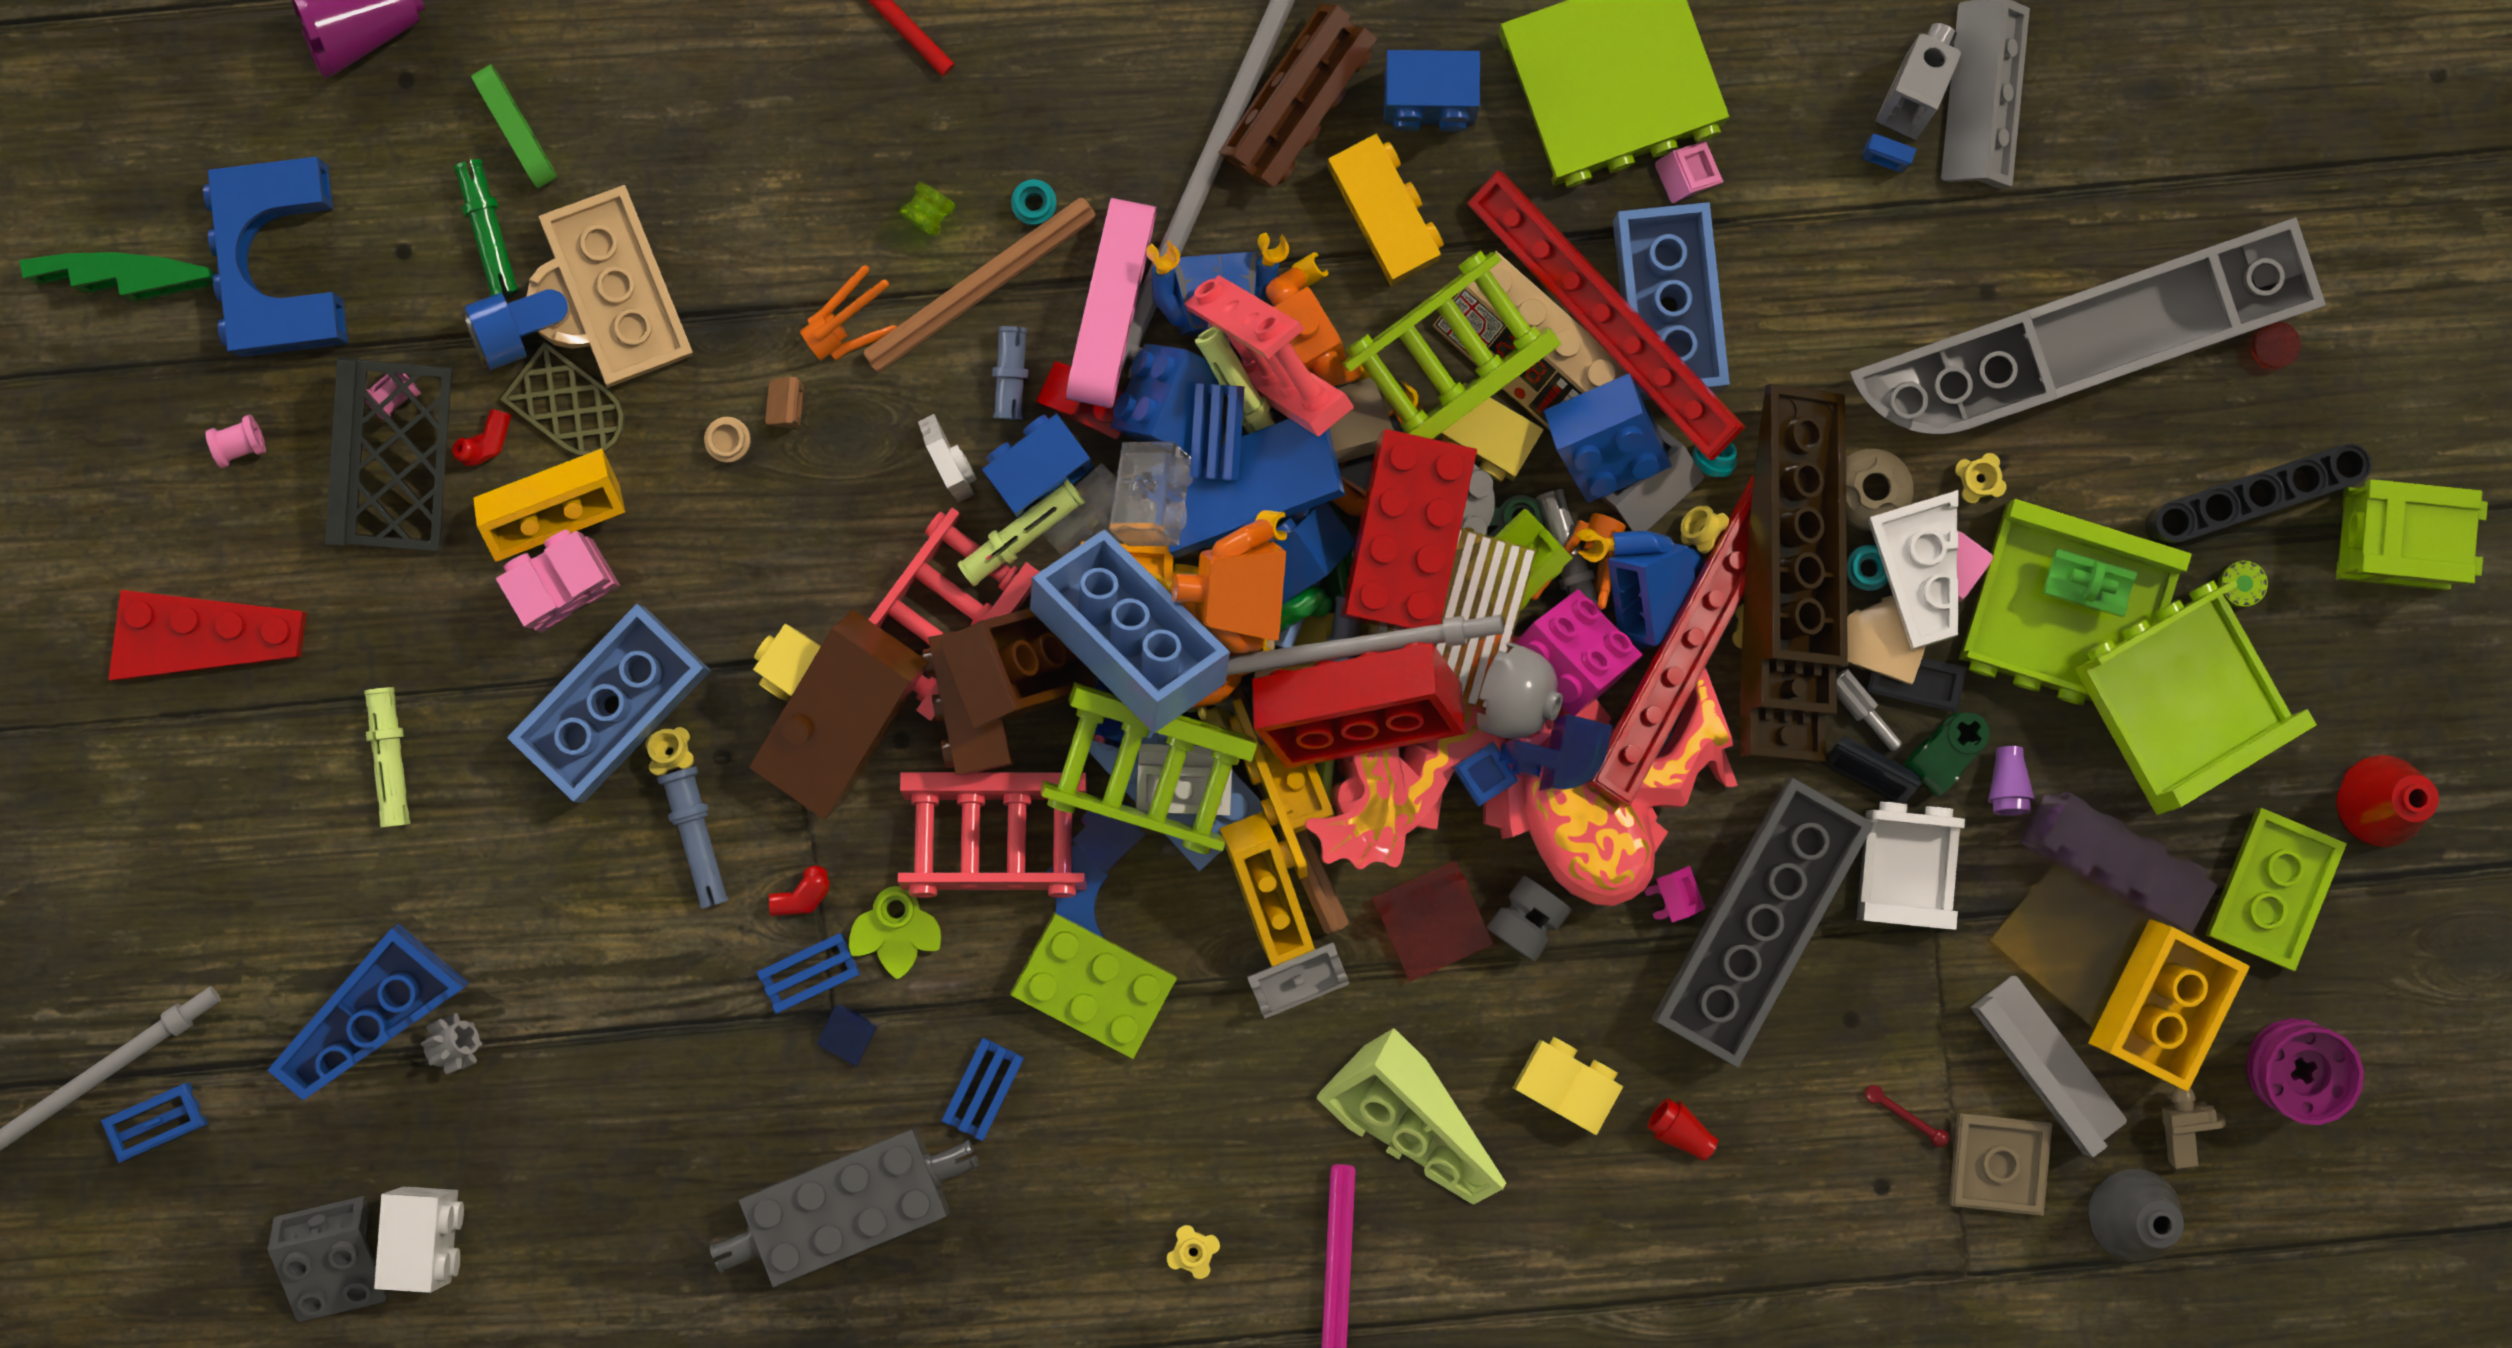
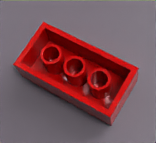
(1408, 531)
(1358, 705)

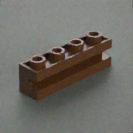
(1298, 96)

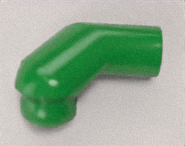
(1308, 602)

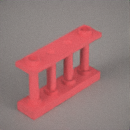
(1263, 342)
(1013, 581)
(971, 791)

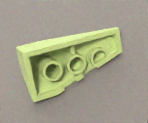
(1404, 1104)

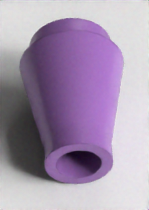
(2010, 783)

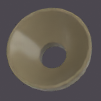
(1875, 461)

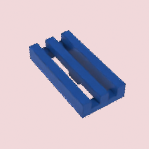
(1209, 431)
(772, 989)
(190, 1106)
(965, 1123)

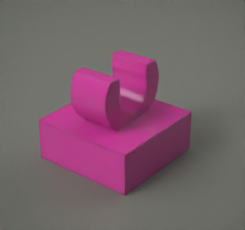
(1679, 894)

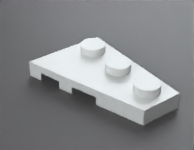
(949, 460)
(1921, 566)

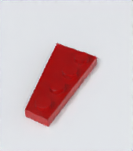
(188, 634)

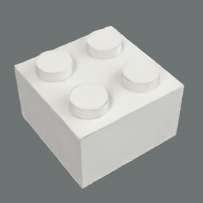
(418, 1239)

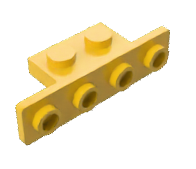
(1290, 793)

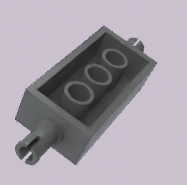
(844, 1206)

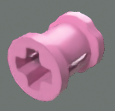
(386, 387)
(235, 441)

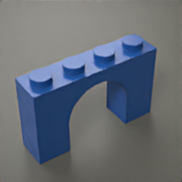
(242, 204)

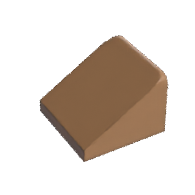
(784, 402)

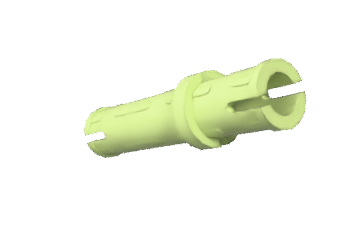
(1230, 372)
(977, 567)
(387, 757)

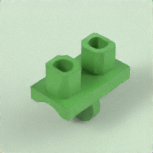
(2089, 583)

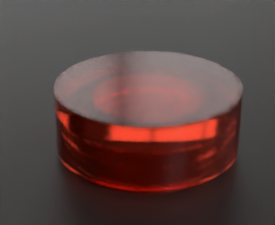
(2276, 345)

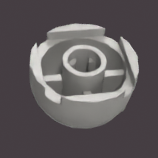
(1519, 694)

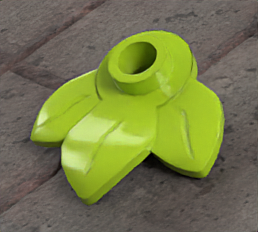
(895, 938)

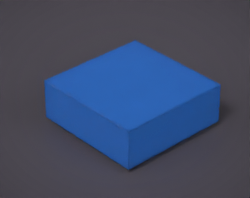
(1888, 153)
(1484, 774)

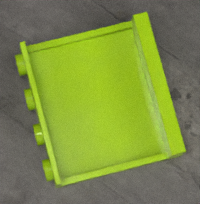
(1613, 82)
(2045, 637)
(2188, 699)

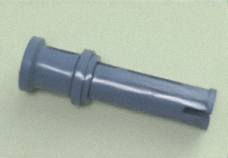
(689, 815)

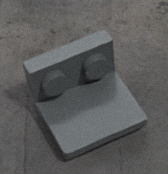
(325, 1259)

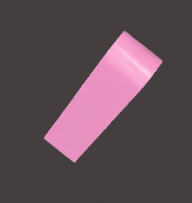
(1111, 303)

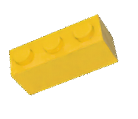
(1385, 209)
(548, 503)
(1267, 888)

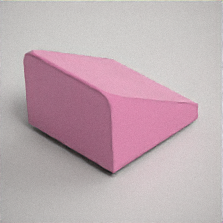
(1688, 171)
(1971, 564)

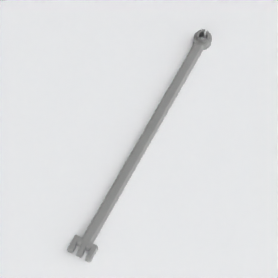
(1210, 159)

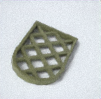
(525, 374)

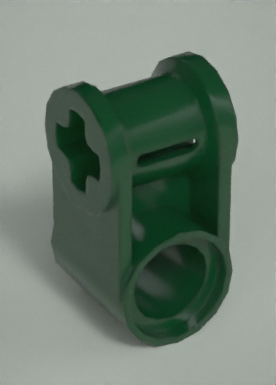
(1942, 758)

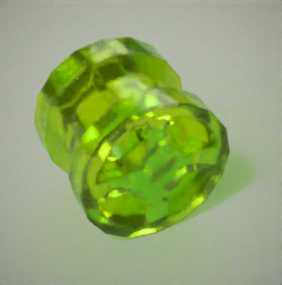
(927, 209)

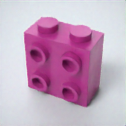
(1582, 649)

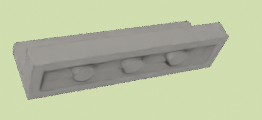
(1986, 92)
(2049, 1065)

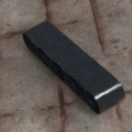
(2279, 490)

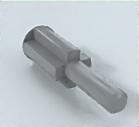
(1862, 706)

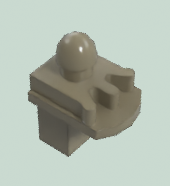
(2181, 1124)

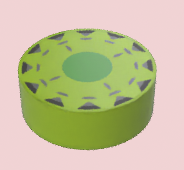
(2251, 583)

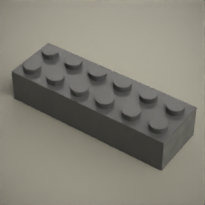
(1762, 921)

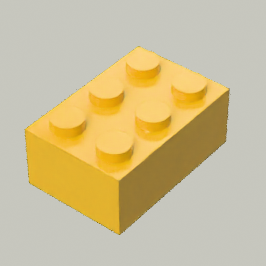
(2169, 1004)

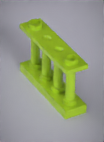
(1492, 370)
(1182, 737)

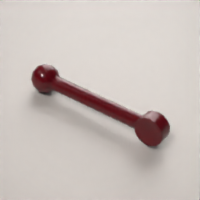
(1875, 1094)

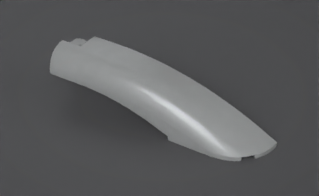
(2096, 334)

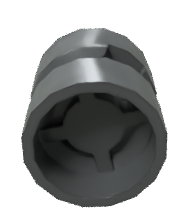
(1517, 931)

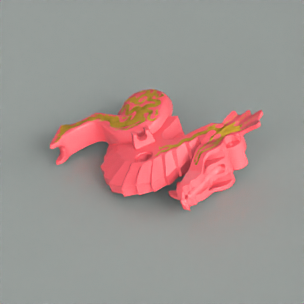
(1579, 832)

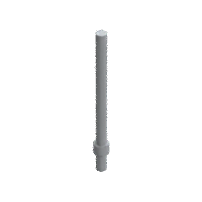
(1453, 631)
(173, 1021)

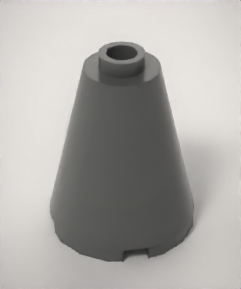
(2135, 1215)

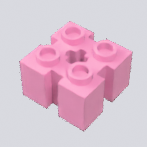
(557, 580)

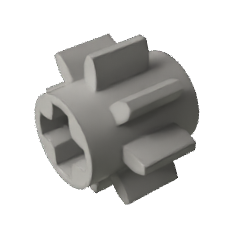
(451, 1043)

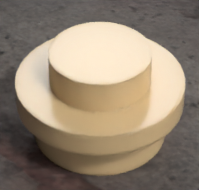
(727, 439)

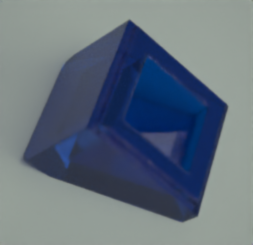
(847, 1034)

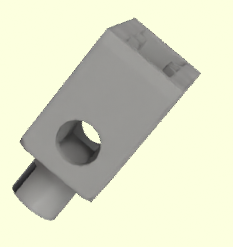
(1920, 82)

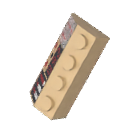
(1559, 376)

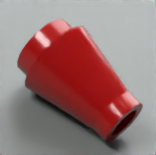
(1681, 1129)

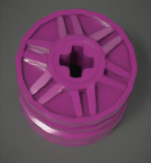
(2329, 1076)

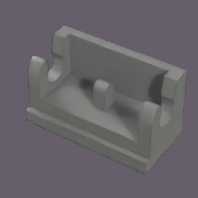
(1298, 980)

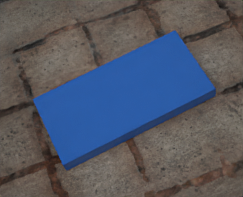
(1278, 471)

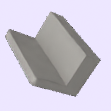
(1651, 498)

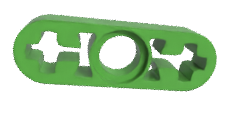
(514, 126)

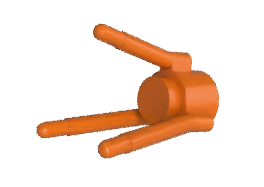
(825, 330)
(1605, 527)

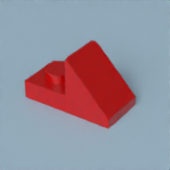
(1092, 416)

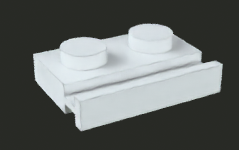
(1190, 783)

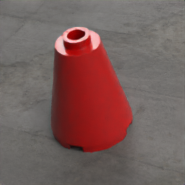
(2385, 800)

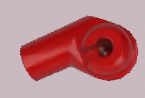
(486, 444)
(806, 895)

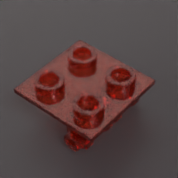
(1432, 921)

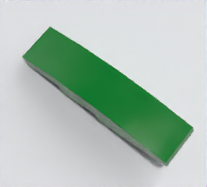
(134, 275)

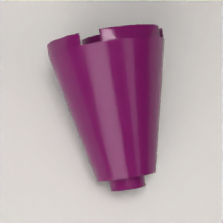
(350, 29)

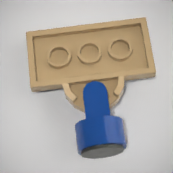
(593, 294)

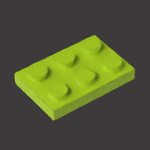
(2275, 889)
(1093, 985)

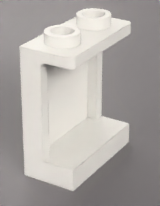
(1910, 867)

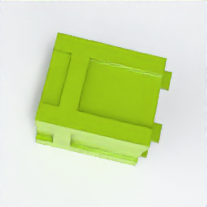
(2410, 535)

